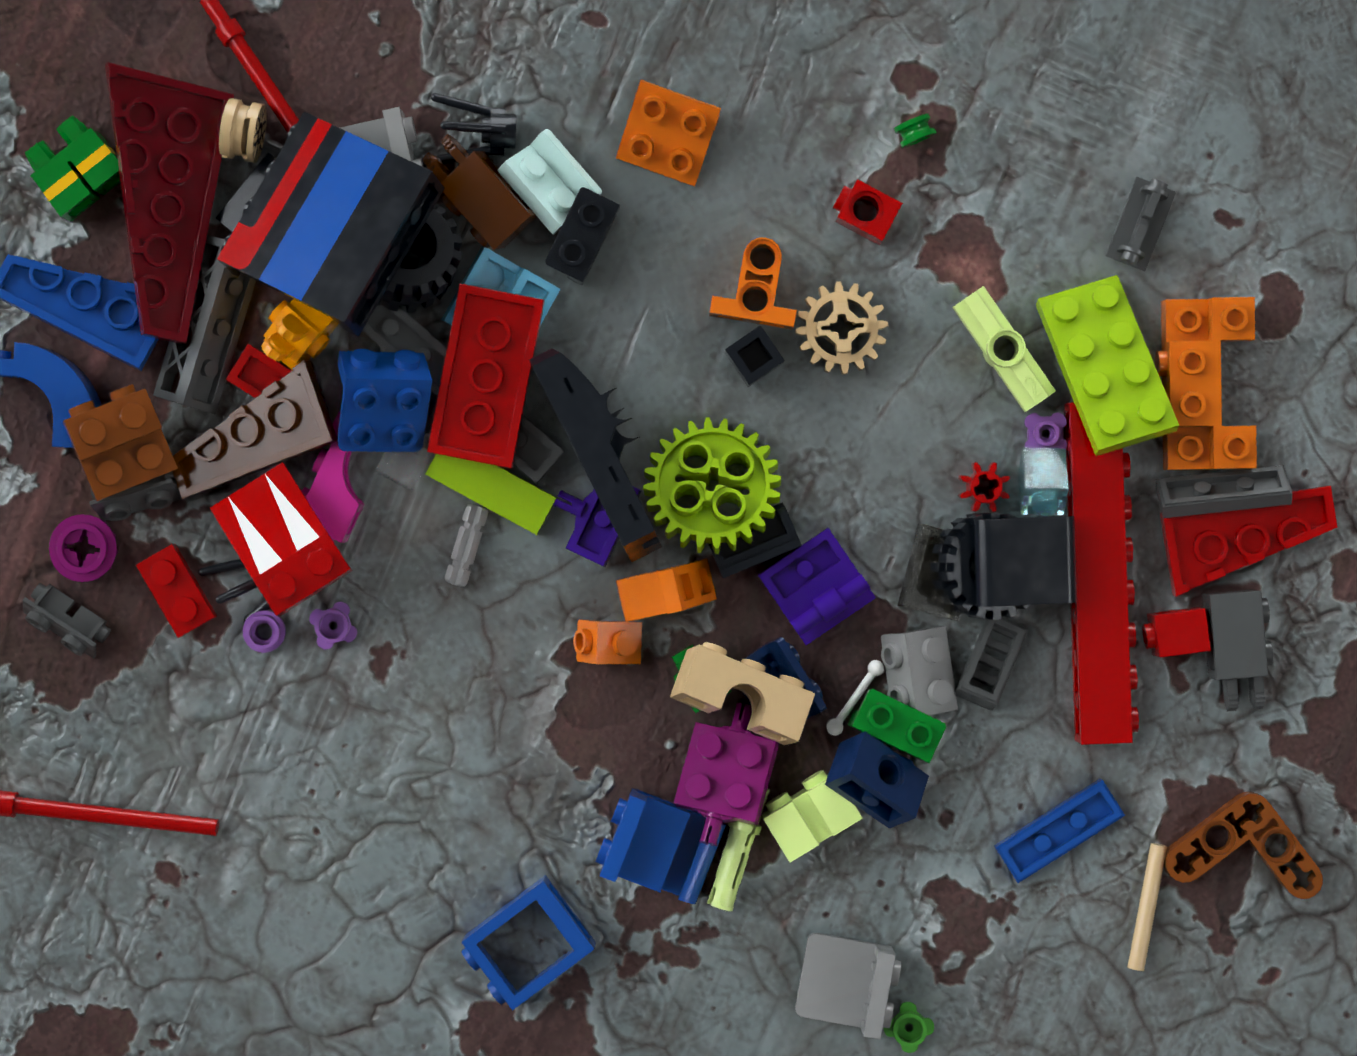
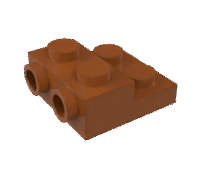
(119, 442)

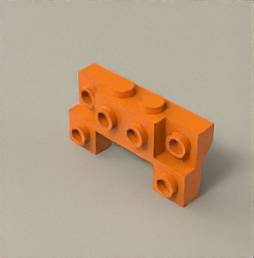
(1192, 382)

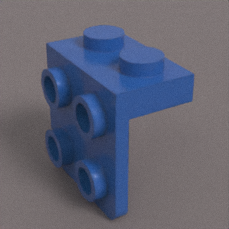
(383, 400)

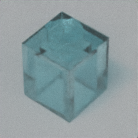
(1043, 481)

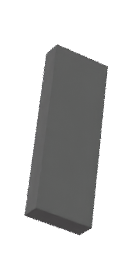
(1223, 491)

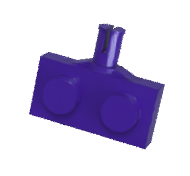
(593, 531)

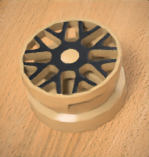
(242, 130)

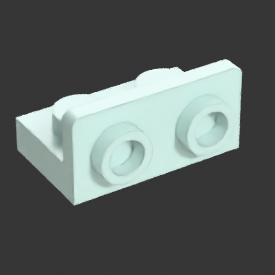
(547, 179)

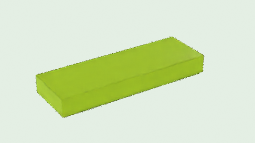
(495, 490)

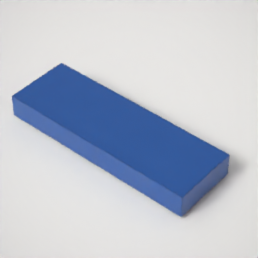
(1059, 830)

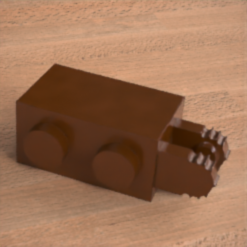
(480, 195)

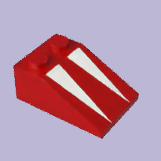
(280, 539)

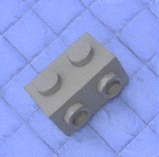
(920, 669)

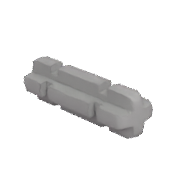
(466, 545)

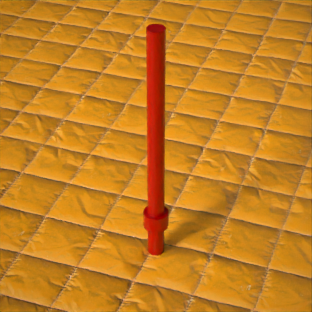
(232, 36)
(13, 804)

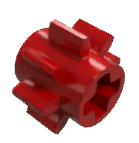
(973, 481)

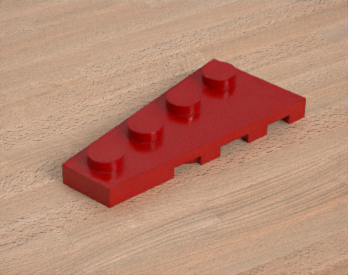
(1218, 543)

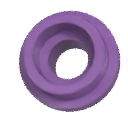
(251, 635)

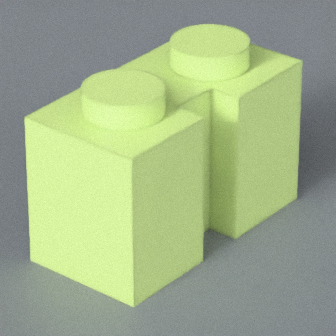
(808, 816)

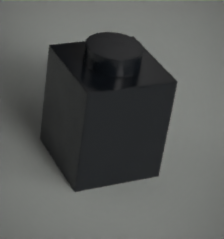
(754, 356)

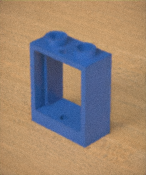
(561, 916)

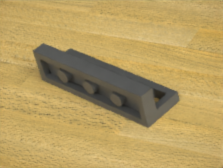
(214, 339)

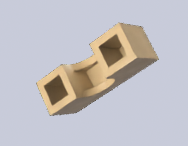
(777, 703)

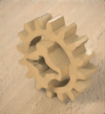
(842, 347)

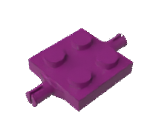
(726, 774)

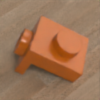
(608, 642)

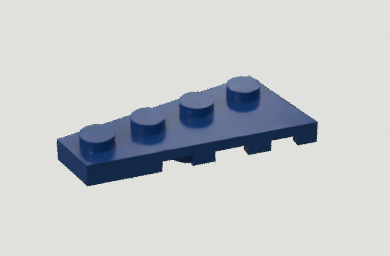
(79, 304)

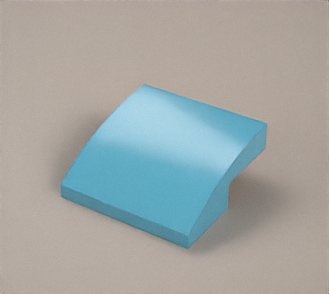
(497, 273)

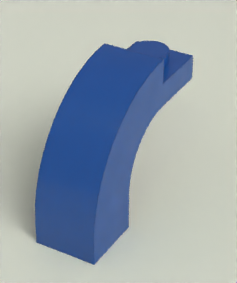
(56, 377)

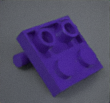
(817, 586)

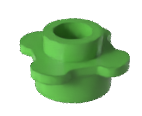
(921, 1027)

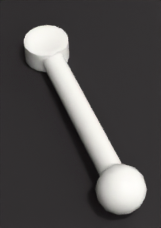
(834, 725)

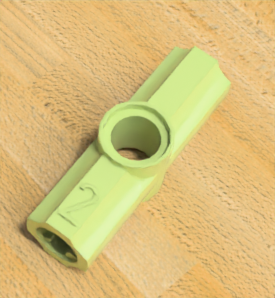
(1021, 372)

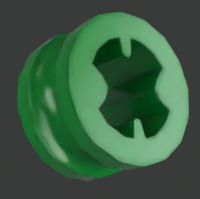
(915, 130)

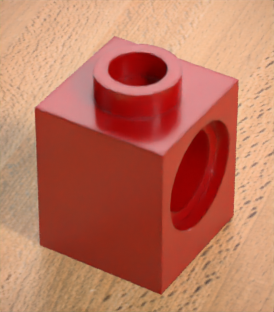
(885, 207)
(1176, 632)

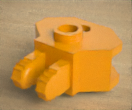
(297, 333)

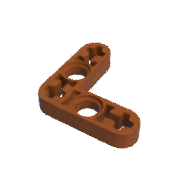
(1256, 834)

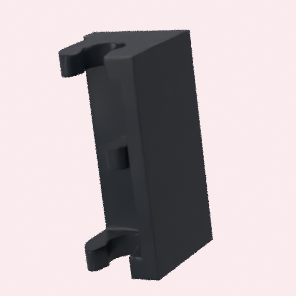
(776, 540)

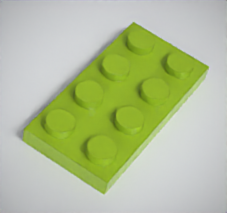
(1107, 365)

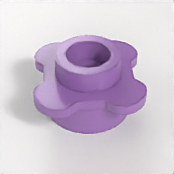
(1053, 423)
(322, 620)

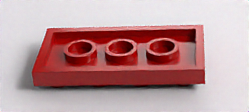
(486, 375)

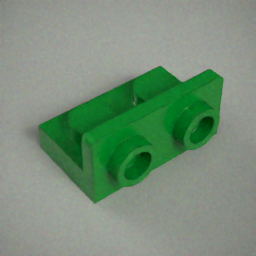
(898, 725)

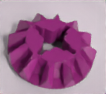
(69, 561)

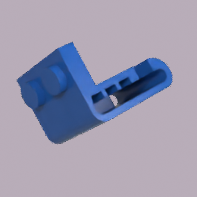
(657, 846)

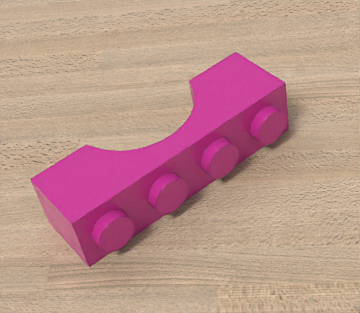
(332, 491)

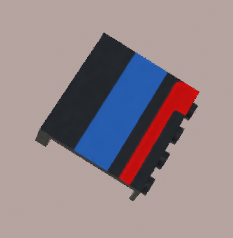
(331, 221)

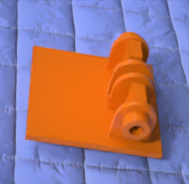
(668, 132)

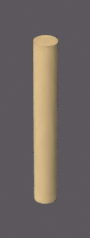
(1147, 907)

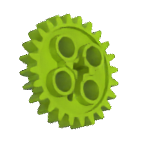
(720, 450)

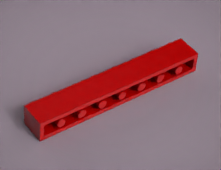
(1100, 617)

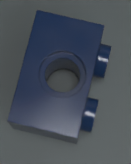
(877, 780)

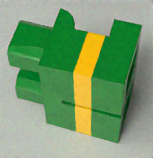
(57, 173)

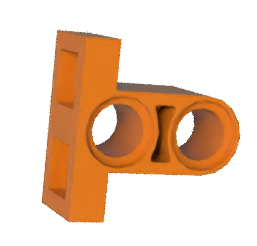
(760, 279)
(666, 590)

